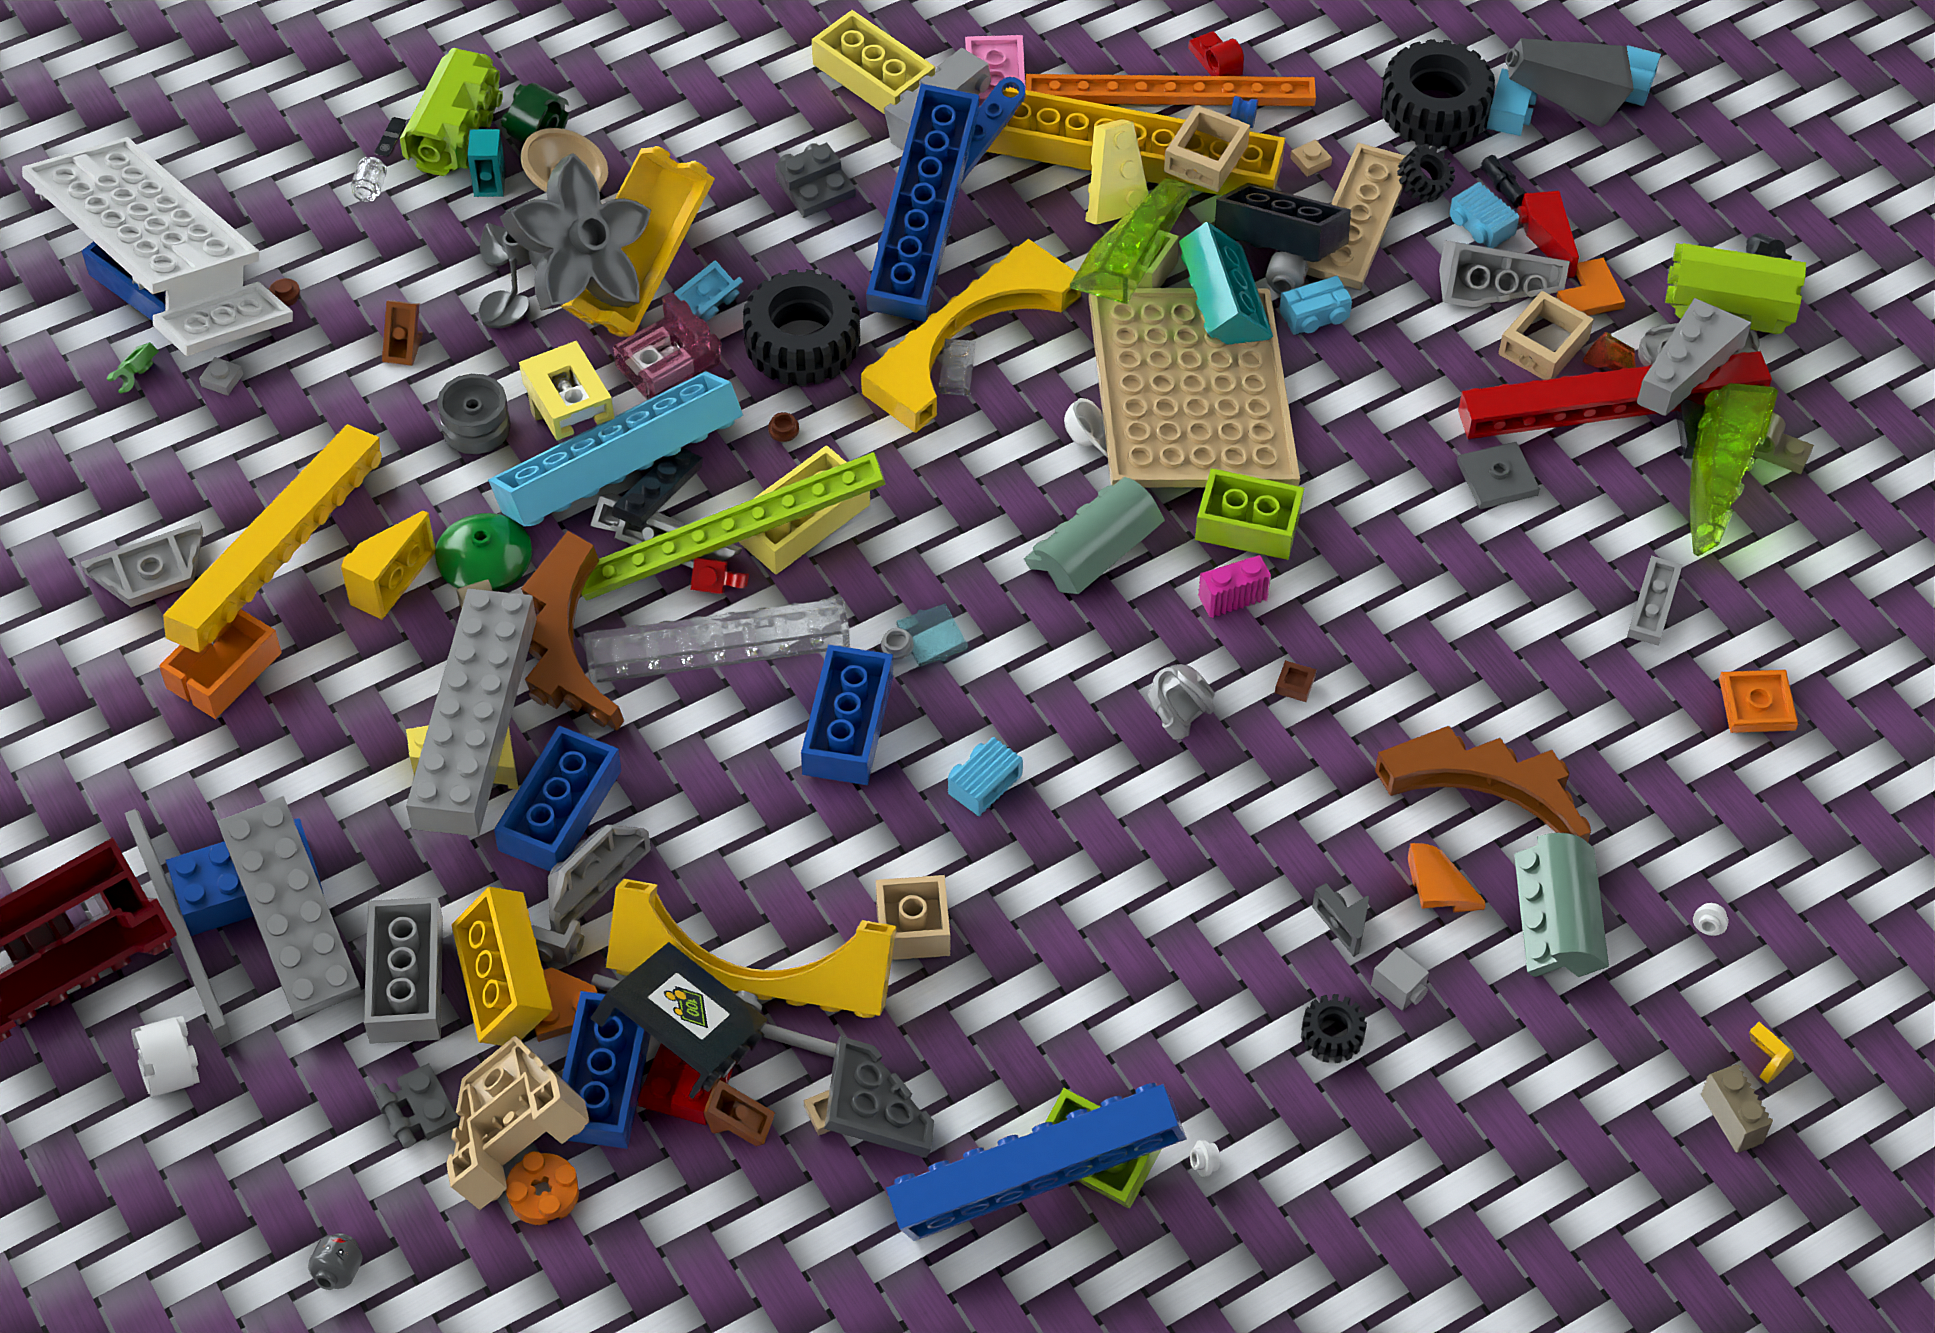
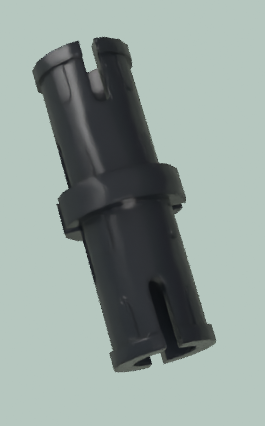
(1503, 180)

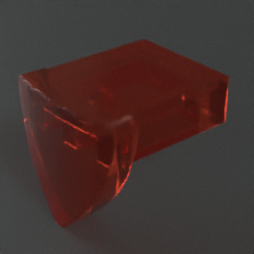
(1610, 353)

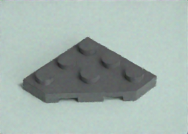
(874, 1103)

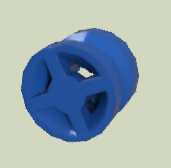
(1244, 110)

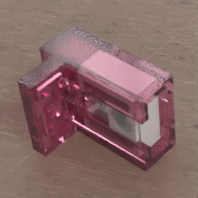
(668, 350)

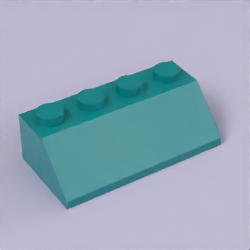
(1224, 286)

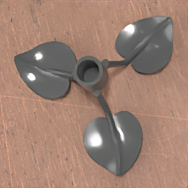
(501, 307)

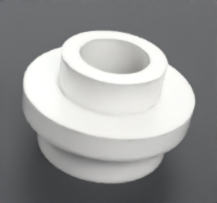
(1711, 919)
(1205, 1158)

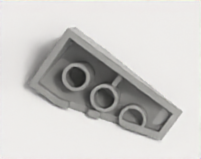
(1490, 275)

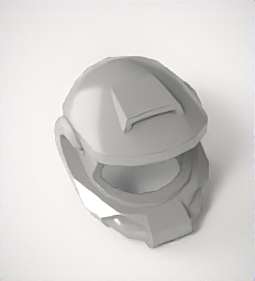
(1179, 698)

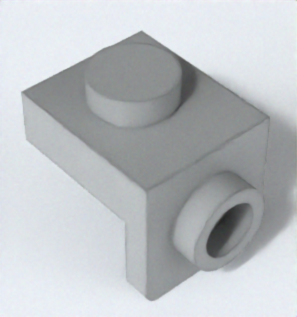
(558, 946)

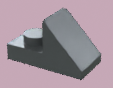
(1344, 921)

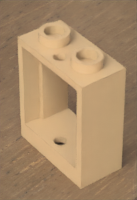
(1209, 172)
(1545, 362)

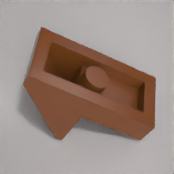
(401, 332)
(737, 1113)

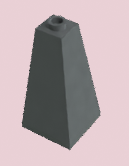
(1575, 75)

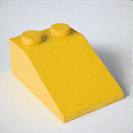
(388, 564)

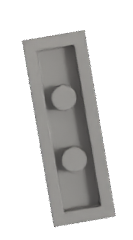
(1654, 600)

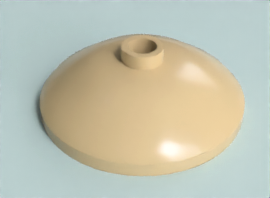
(548, 146)

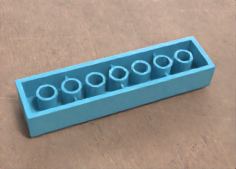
(616, 449)

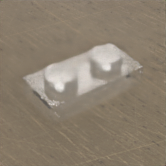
(957, 367)

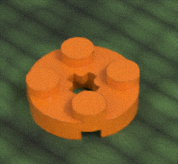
(540, 1168)

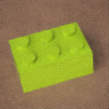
(1249, 513)
(1119, 1182)

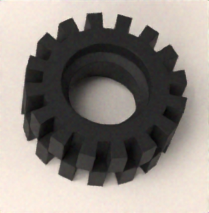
(1417, 181)
(1328, 1045)

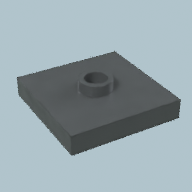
(1498, 475)

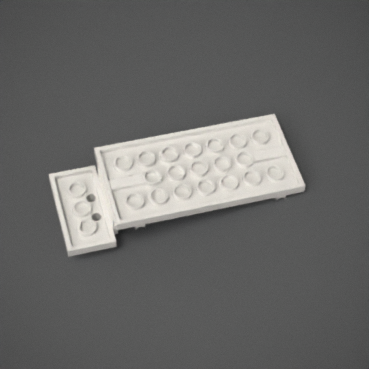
(163, 241)

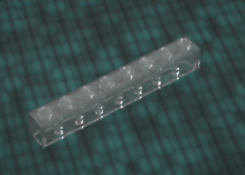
(716, 640)

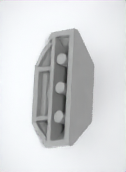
(593, 871)

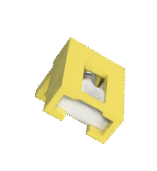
(565, 389)

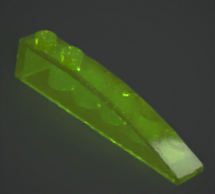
(1127, 250)
(1728, 432)

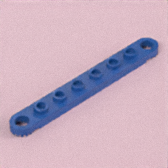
(992, 118)

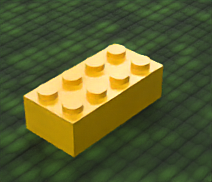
(501, 966)

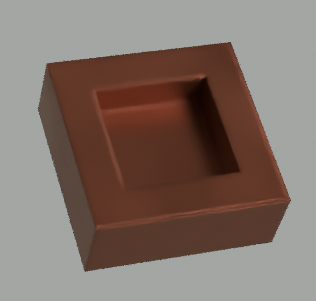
(1295, 681)

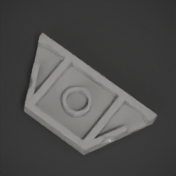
(150, 566)

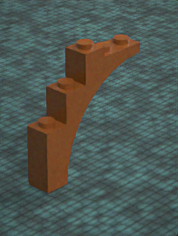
(555, 595)
(1491, 768)

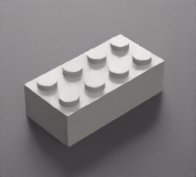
(403, 970)

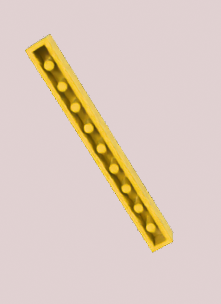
(271, 539)

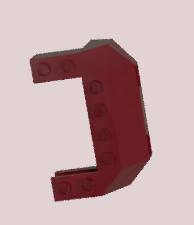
(54, 955)

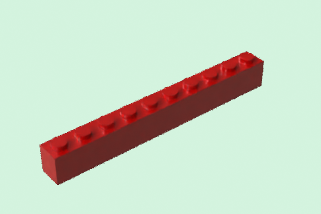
(1586, 397)

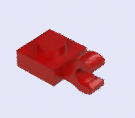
(712, 576)

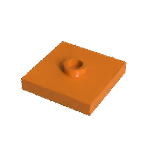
(1758, 701)

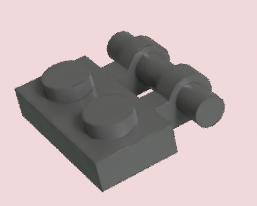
(427, 1101)

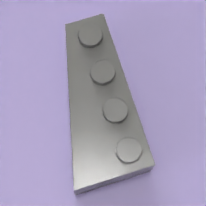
(958, 72)
(1693, 351)

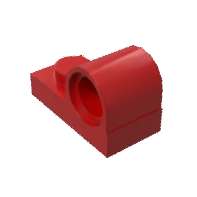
(1218, 56)

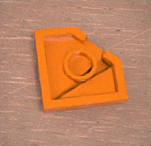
(564, 996)

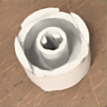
(165, 1056)

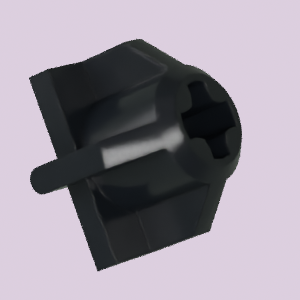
(1766, 246)

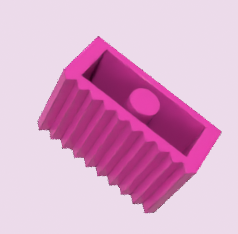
(1234, 586)

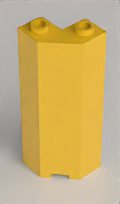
(674, 196)

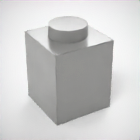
(1400, 979)

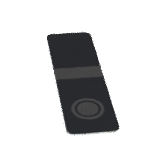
(390, 136)

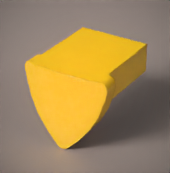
(1774, 1048)

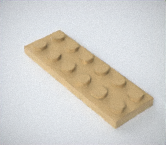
(1371, 192)

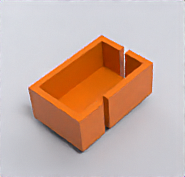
(222, 669)

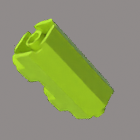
(455, 101)
(1740, 283)

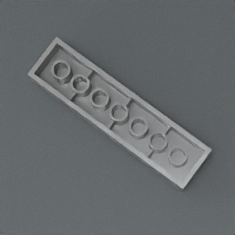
(472, 713)

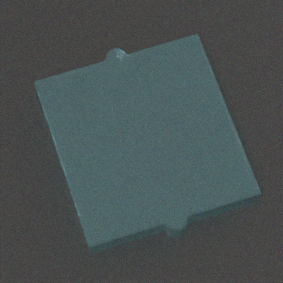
(933, 634)

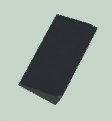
(1688, 417)

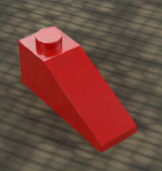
(1549, 227)

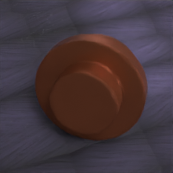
(285, 290)
(783, 427)

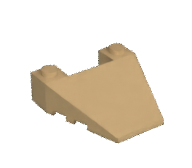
(502, 1111)

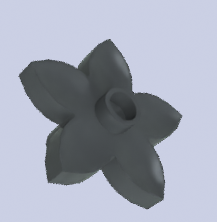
(578, 239)

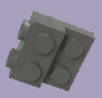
(814, 179)

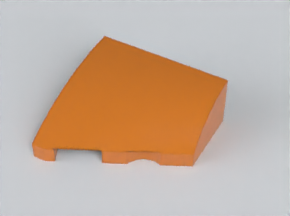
(1440, 881)

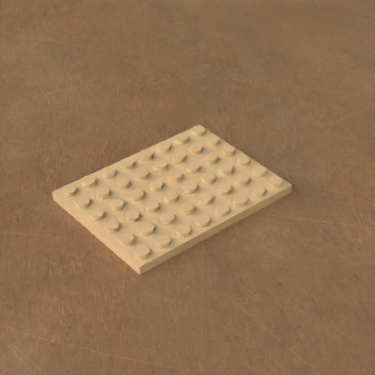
(1188, 399)

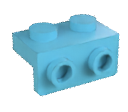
(709, 290)

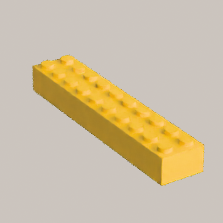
(1063, 130)

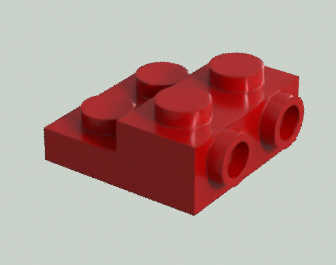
(670, 1084)

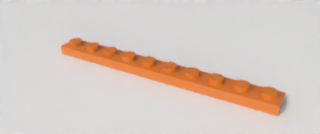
(1176, 89)

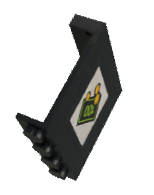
(686, 1013)

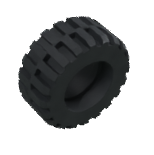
(1441, 68)
(795, 298)

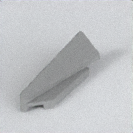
(654, 526)

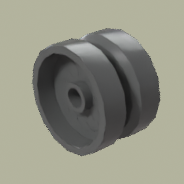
(474, 413)

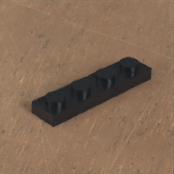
(657, 487)

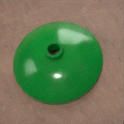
(499, 557)

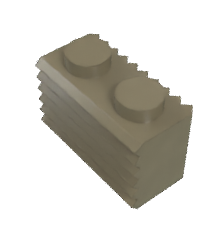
(1736, 1108)

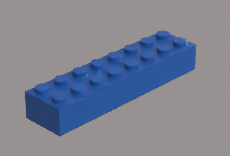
(923, 203)
(1035, 1161)

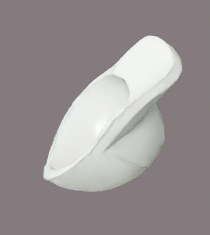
(1086, 424)

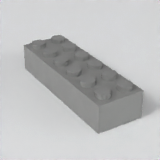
(289, 908)

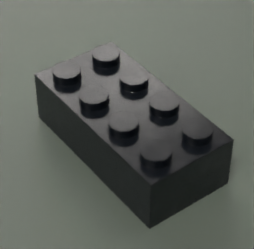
(1283, 221)

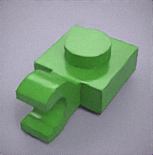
(137, 361)

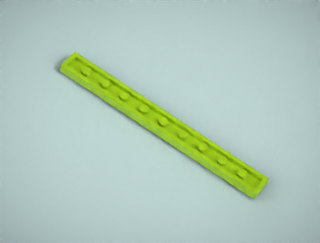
(734, 525)

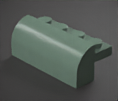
(1096, 536)
(1561, 906)

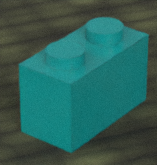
(486, 163)

